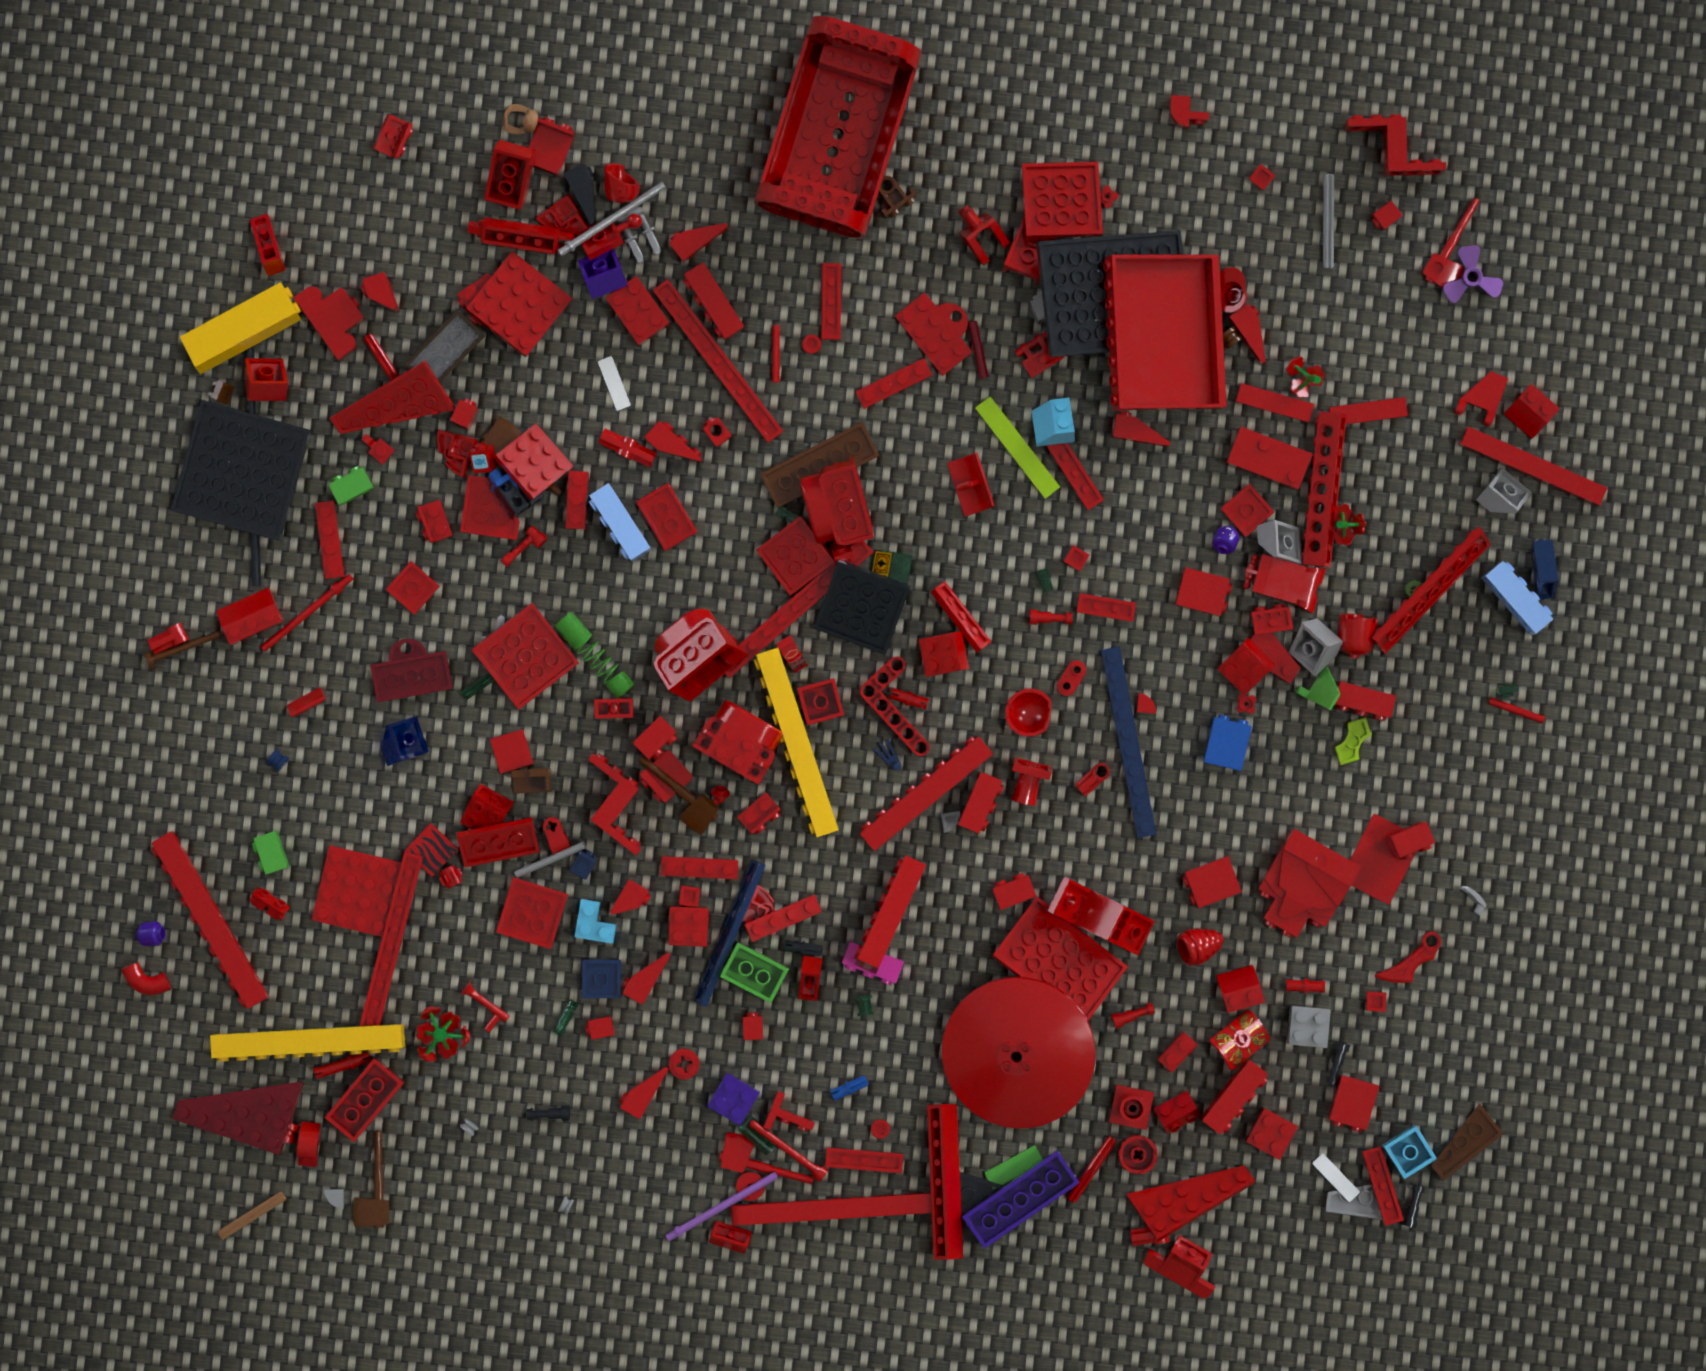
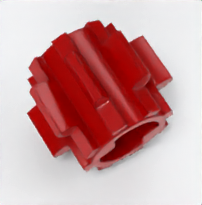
(450, 877)

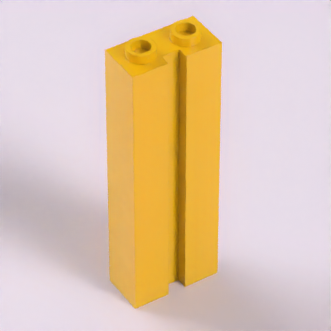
(241, 327)

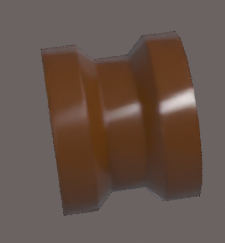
(1231, 337)

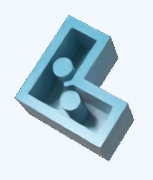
(588, 925)

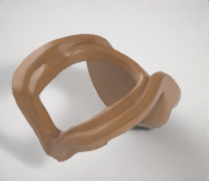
(530, 120)

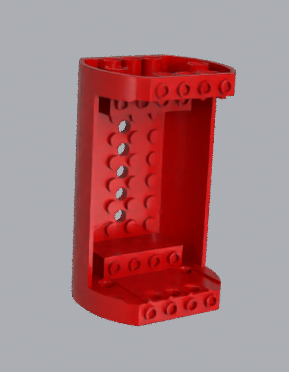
(835, 62)

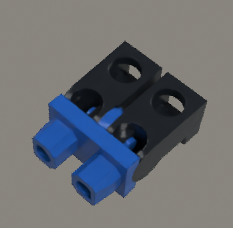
(511, 494)

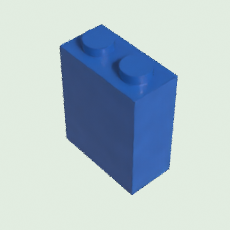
(1227, 743)

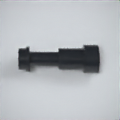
(1338, 1059)
(552, 1113)
(1413, 1209)

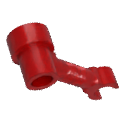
(533, 537)

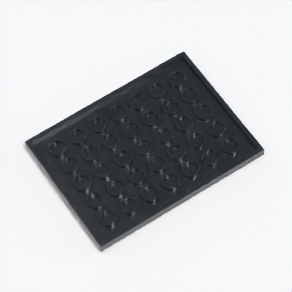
(1075, 290)

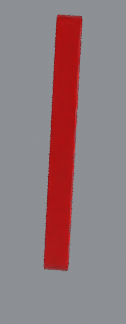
(831, 1209)

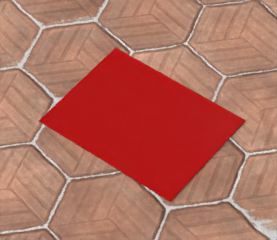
(1380, 870)

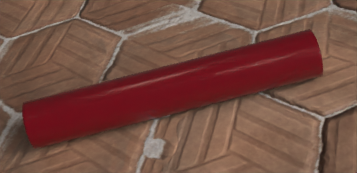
(978, 349)

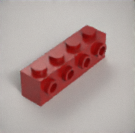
(714, 301)

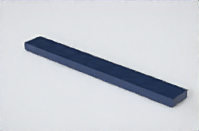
(729, 932)

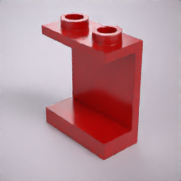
(551, 145)

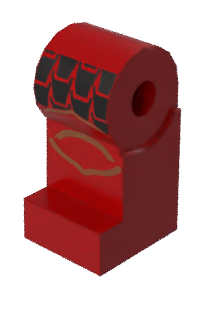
(791, 654)

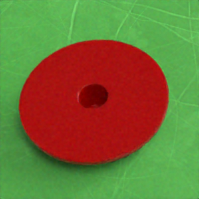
(745, 1181)

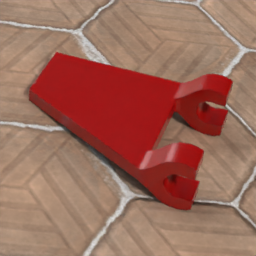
(1485, 395)

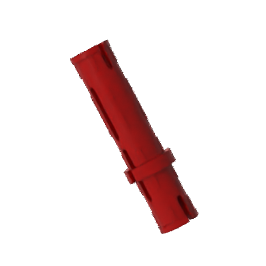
(343, 1064)

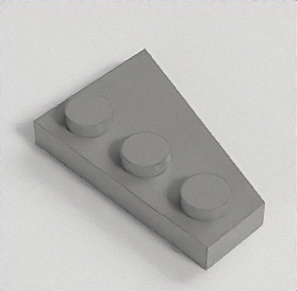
(1362, 1205)

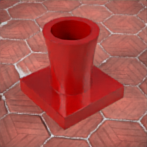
(1028, 780)
(1127, 1096)

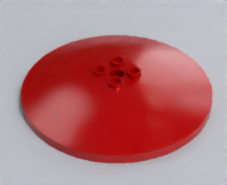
(1025, 1019)

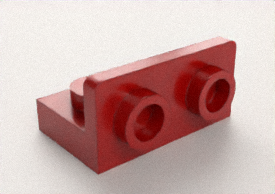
(434, 521)
(1271, 620)
(759, 813)

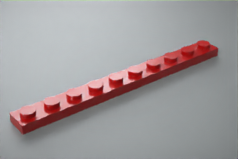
(718, 361)
(794, 608)
(391, 939)

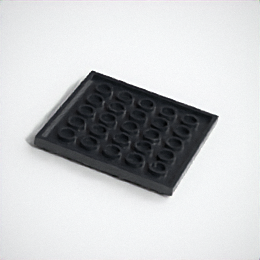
(241, 470)

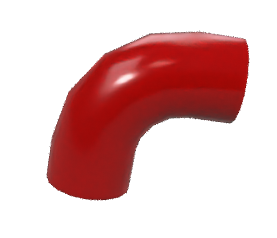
(145, 984)

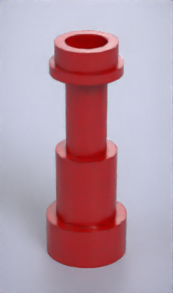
(1046, 617)
(1129, 1016)

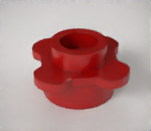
(1112, 196)
(1241, 706)

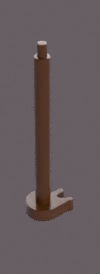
(151, 659)

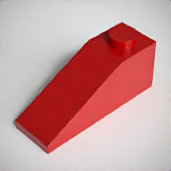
(692, 241)
(267, 245)
(1248, 326)
(1132, 429)
(642, 982)
(640, 1096)

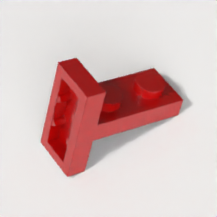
(786, 1116)

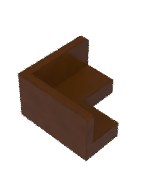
(532, 781)

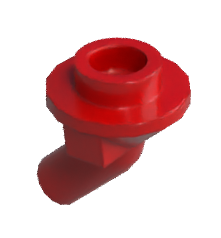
(720, 794)

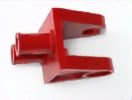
(976, 225)

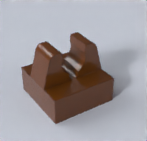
(222, 392)

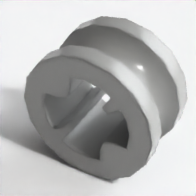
(469, 1127)
(565, 1206)

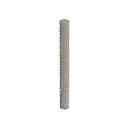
(550, 859)

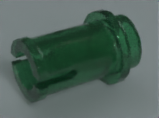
(1044, 579)

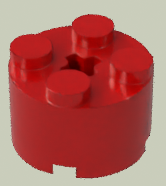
(1126, 1153)

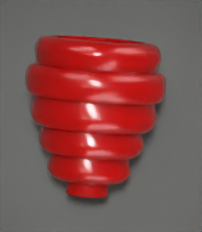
(1198, 945)

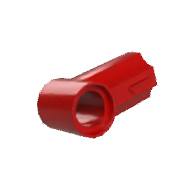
(170, 638)
(1091, 779)
(1143, 1236)

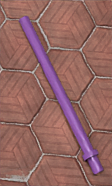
(721, 1206)

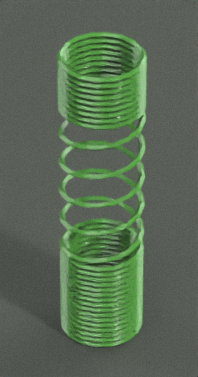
(577, 635)

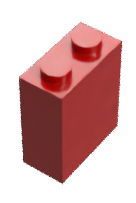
(1203, 592)
(1211, 882)
(1353, 1103)

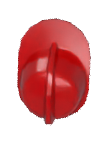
(1232, 289)

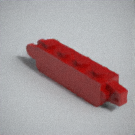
(519, 235)

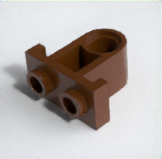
(895, 197)

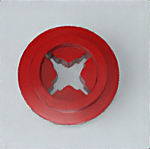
(692, 1068)

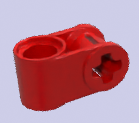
(556, 839)

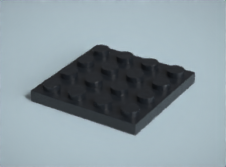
(862, 607)

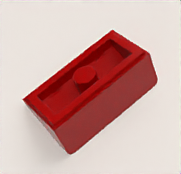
(306, 702)
(730, 1237)

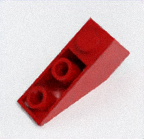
(667, 442)

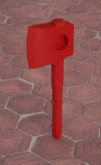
(1441, 269)
(736, 1158)

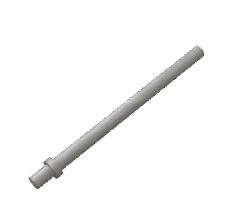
(571, 245)

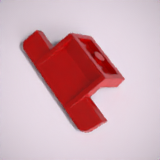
(1183, 1266)

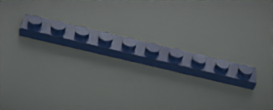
(1128, 742)

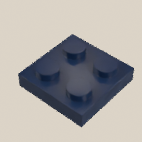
(601, 978)

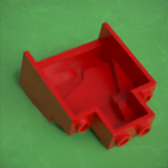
(1305, 884)

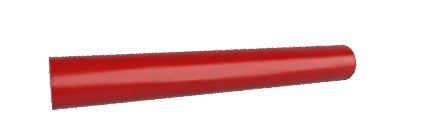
(775, 353)
(1516, 710)

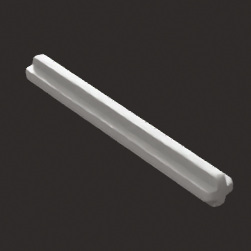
(1328, 221)

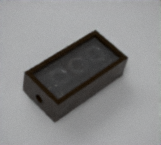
(447, 345)

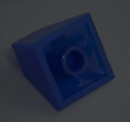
(403, 741)

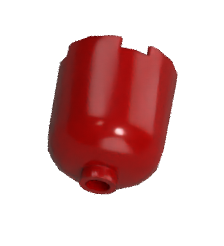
(1356, 634)

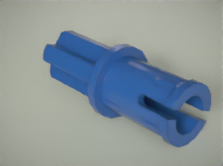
(849, 1088)

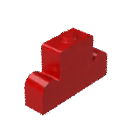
(332, 318)

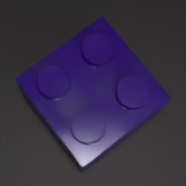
(602, 274)
(733, 1098)

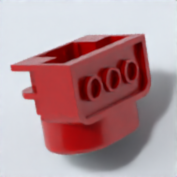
(837, 504)
(695, 653)
(739, 741)

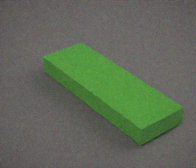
(1013, 1166)

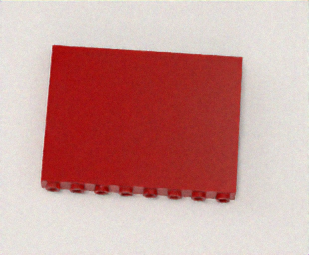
(1165, 332)

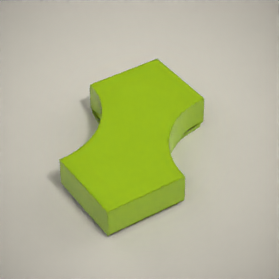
(1349, 748)

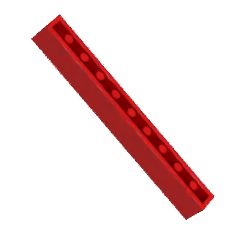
(210, 919)

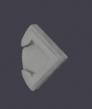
(950, 820)
(335, 1197)

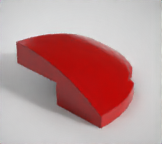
(563, 215)
(456, 450)
(759, 906)

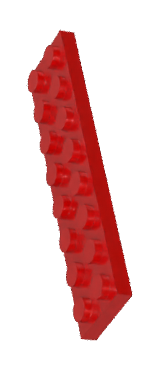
(1431, 590)

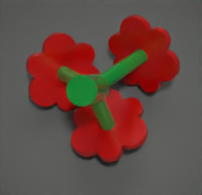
(1313, 376)
(1344, 533)

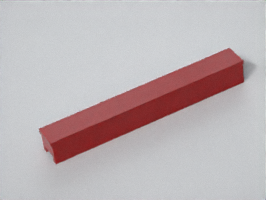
(1533, 466)

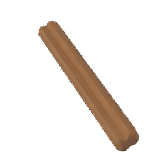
(251, 1215)

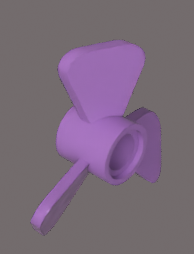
(1469, 257)

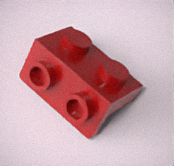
(393, 136)
(1177, 1112)

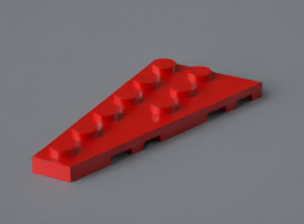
(1180, 1202)

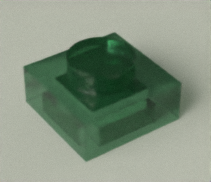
(1507, 691)

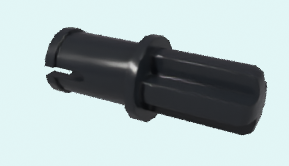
(803, 948)

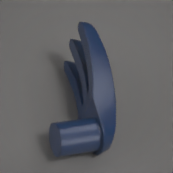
(893, 761)

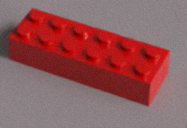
(888, 918)

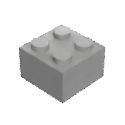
(1308, 1026)

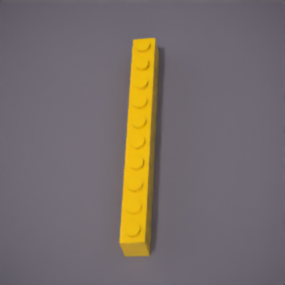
(797, 742)
(307, 1041)

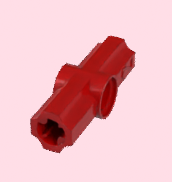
(627, 447)

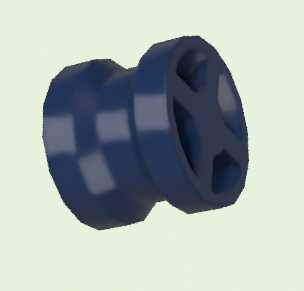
(277, 760)

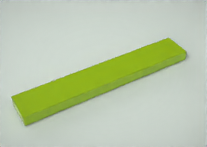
(1017, 447)

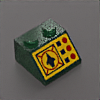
(892, 565)

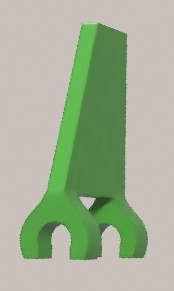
(1323, 690)

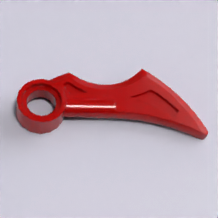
(1405, 969)

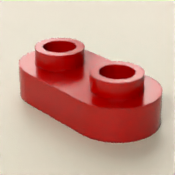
(1071, 678)

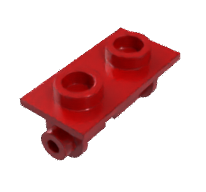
(262, 898)

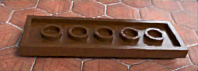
(784, 478)

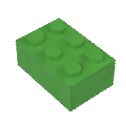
(754, 972)

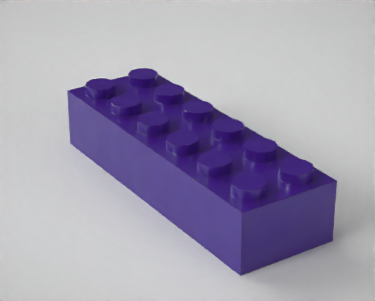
(1020, 1199)

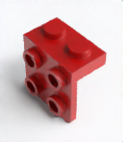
(672, 767)

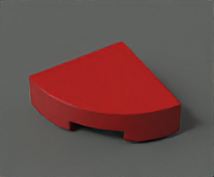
(1145, 704)

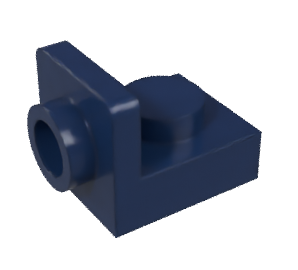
(584, 864)

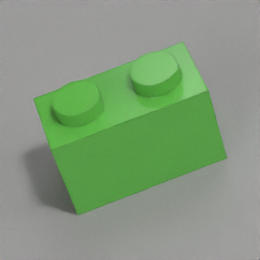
(350, 486)
(270, 853)

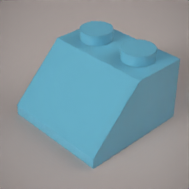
(1053, 422)

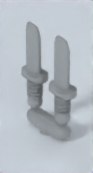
(647, 230)

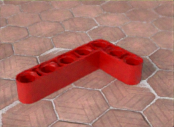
(891, 709)

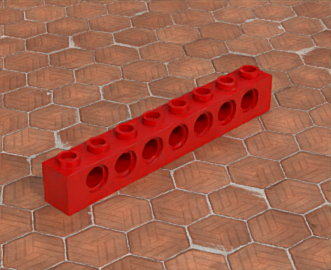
(1329, 499)

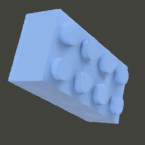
(618, 519)
(1517, 597)

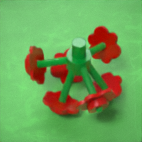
(432, 1032)

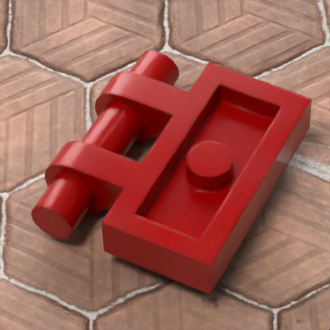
(1039, 361)

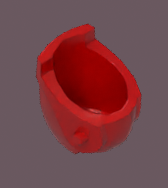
(619, 185)

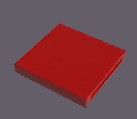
(511, 751)

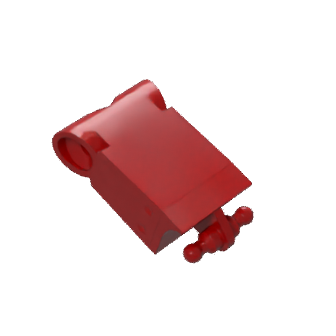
(1284, 581)

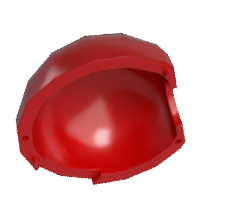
(1028, 712)

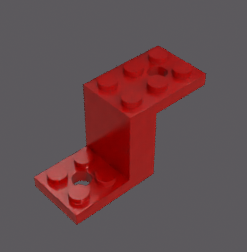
(1395, 145)
(616, 803)
(1101, 916)

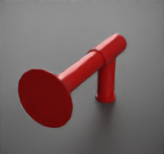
(498, 1013)

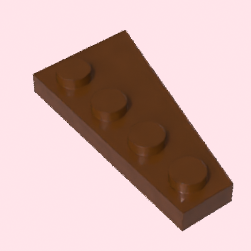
(1470, 1140)

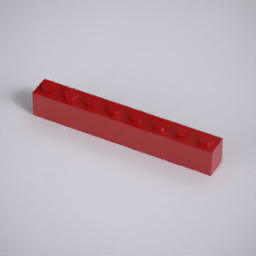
(925, 794)
(945, 1181)

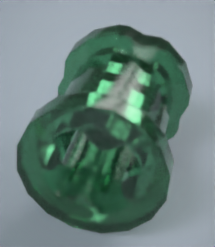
(864, 1005)

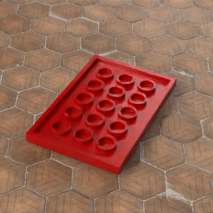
(1061, 955)

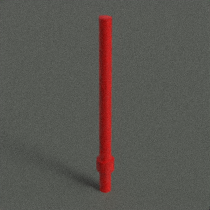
(335, 589)

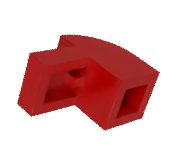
(1181, 113)
(308, 1144)

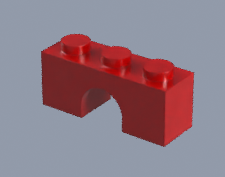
(577, 500)

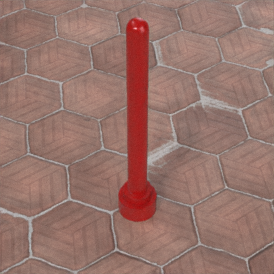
(818, 1171)

